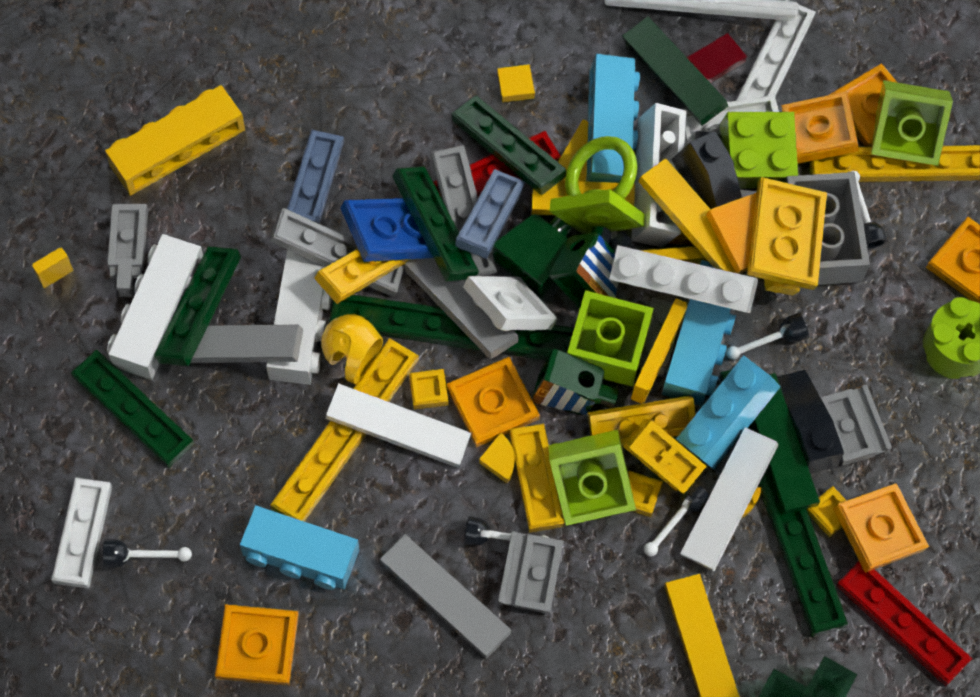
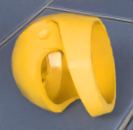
(353, 338)

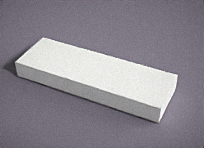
(81, 533)

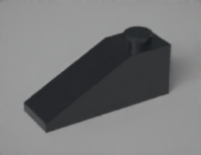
(709, 170)
(811, 422)

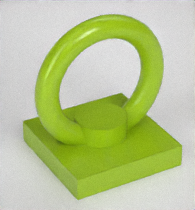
(599, 206)

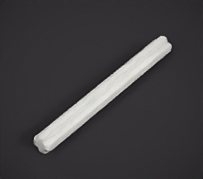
(743, 8)

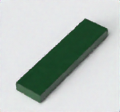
(675, 71)
(509, 145)
(434, 223)
(197, 306)
(132, 408)
(788, 463)

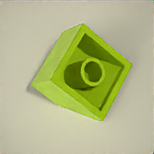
(911, 122)
(591, 477)

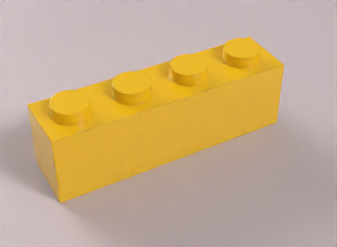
(175, 139)

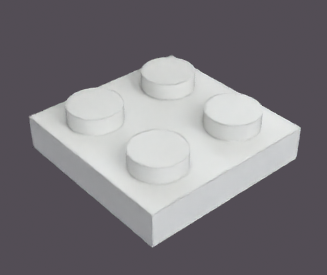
(509, 303)

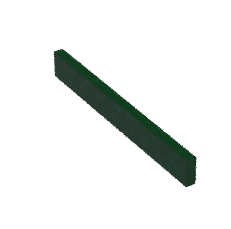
(434, 326)
(803, 560)

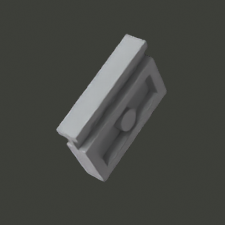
(857, 424)
(530, 572)

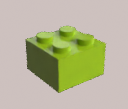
(760, 145)
(611, 335)

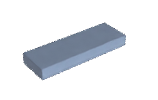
(316, 175)
(490, 214)

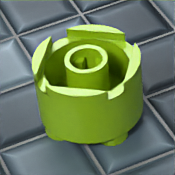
(954, 339)

